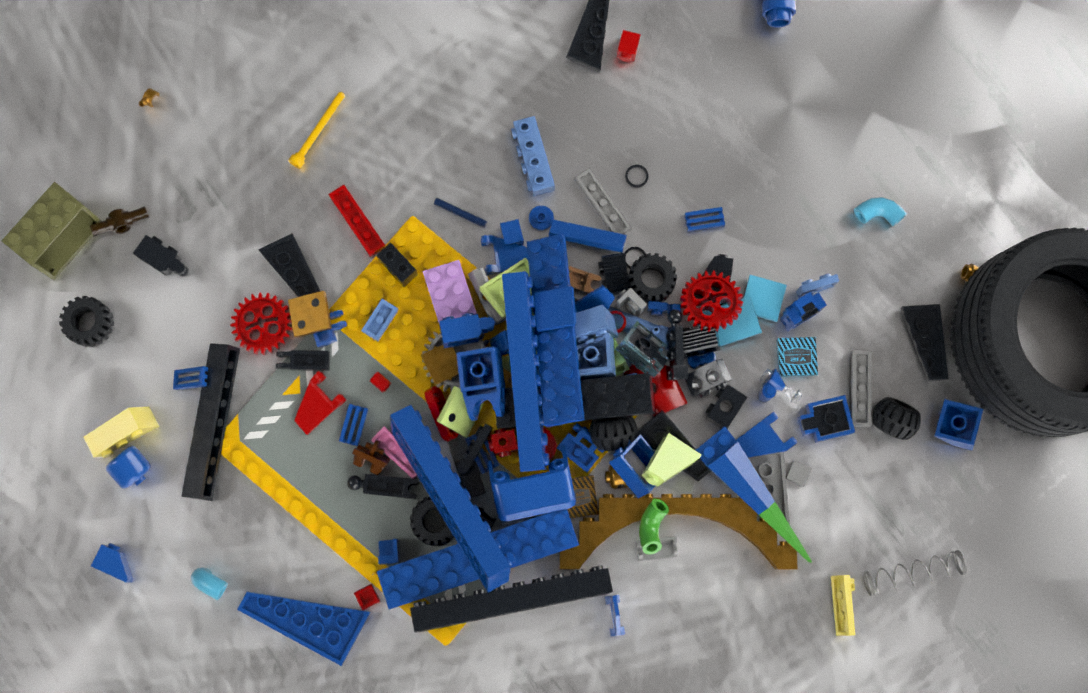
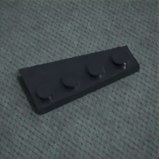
(590, 35)
(291, 265)
(928, 338)
(658, 428)

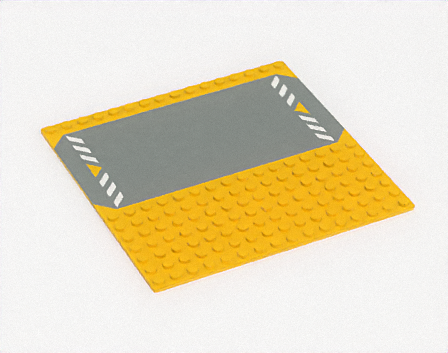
(313, 469)

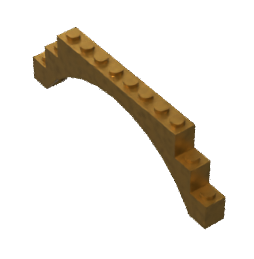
(729, 511)

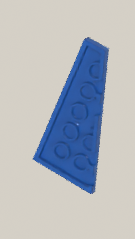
(317, 626)

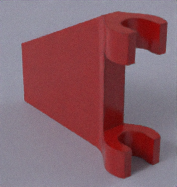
(316, 405)

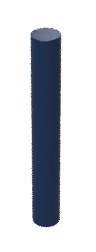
(459, 212)

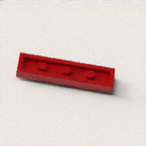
(357, 220)

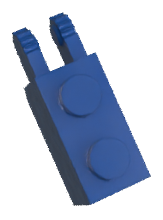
(464, 329)

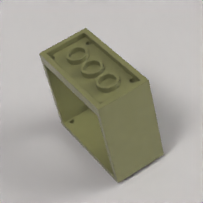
(52, 231)

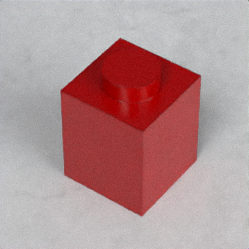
(628, 46)

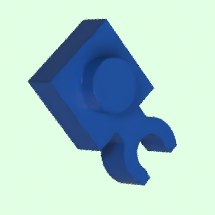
(660, 308)

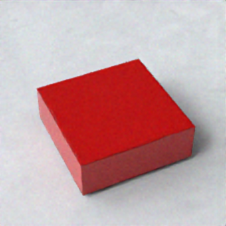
(367, 597)

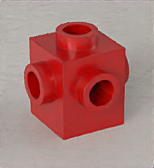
(503, 435)

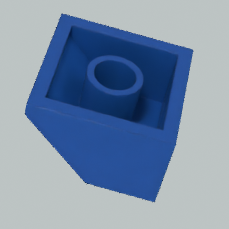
(958, 424)

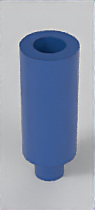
(767, 393)

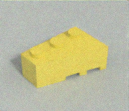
(120, 431)

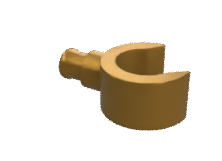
(148, 97)

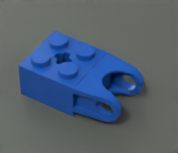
(482, 386)

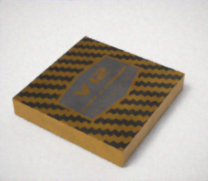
(585, 497)

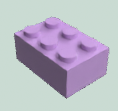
(449, 290)

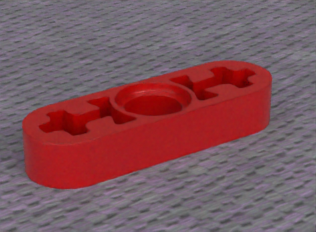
(436, 402)

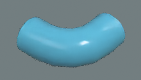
(880, 207)
(208, 583)

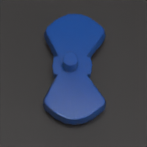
(701, 360)

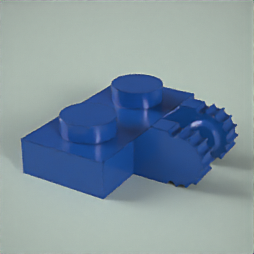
(328, 336)

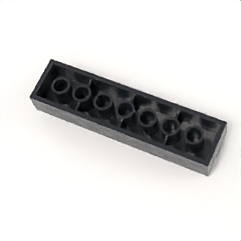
(601, 399)

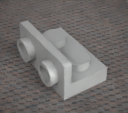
(634, 303)

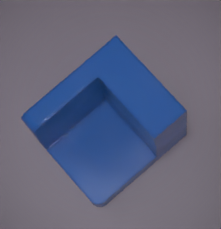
(512, 232)
(388, 552)

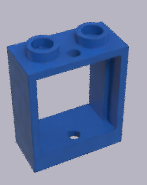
(626, 472)

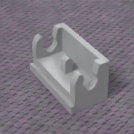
(667, 551)

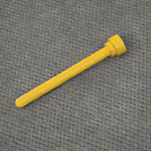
(298, 158)

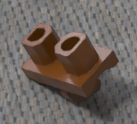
(373, 454)

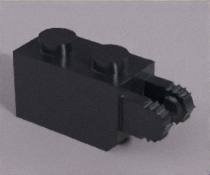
(159, 257)

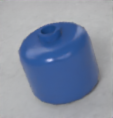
(128, 467)

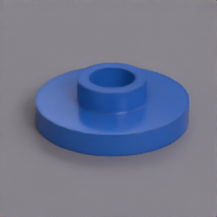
(541, 218)

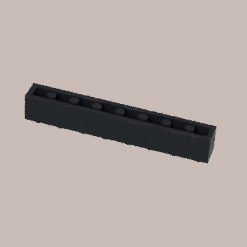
(211, 422)

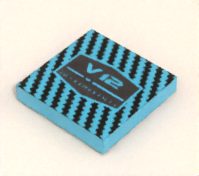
(797, 356)

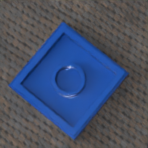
(555, 309)

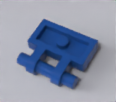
(578, 452)

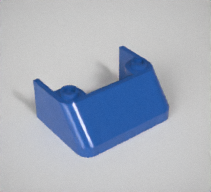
(533, 493)

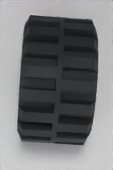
(657, 263)
(76, 310)
(419, 528)

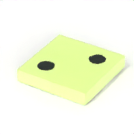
(455, 414)

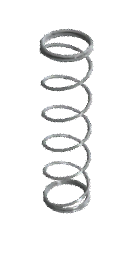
(957, 553)

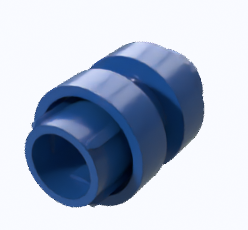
(778, 12)

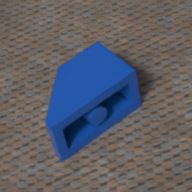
(112, 562)

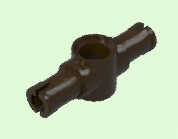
(119, 221)

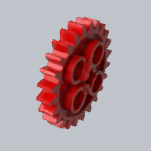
(257, 307)
(719, 315)

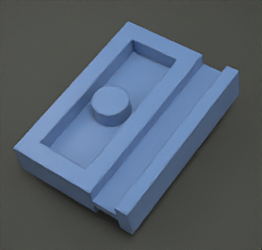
(826, 281)

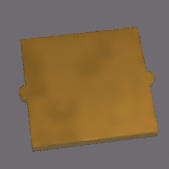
(441, 363)

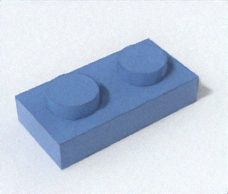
(380, 320)

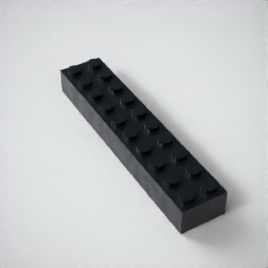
(511, 600)

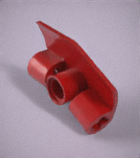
(667, 393)

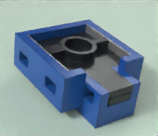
(802, 310)
(827, 419)

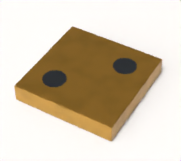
(309, 314)

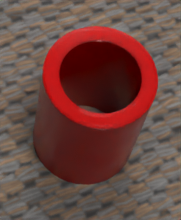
(380, 382)

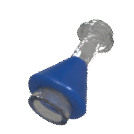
(773, 377)

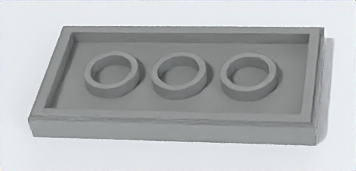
(772, 473)

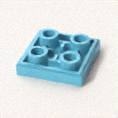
(765, 296)

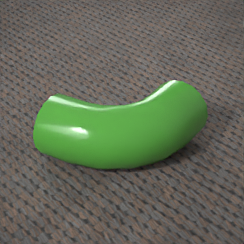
(650, 525)

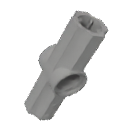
(478, 278)

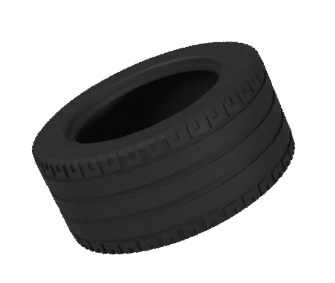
(989, 343)

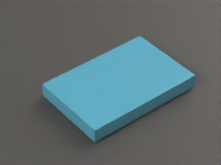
(742, 328)

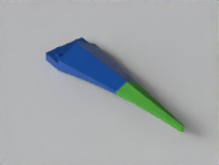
(731, 465)

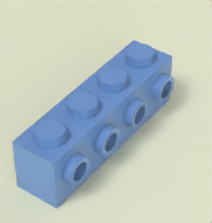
(533, 156)

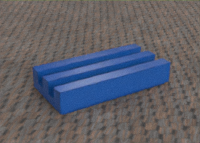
(720, 216)
(201, 377)
(345, 426)
(483, 470)

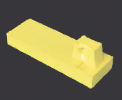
(842, 604)

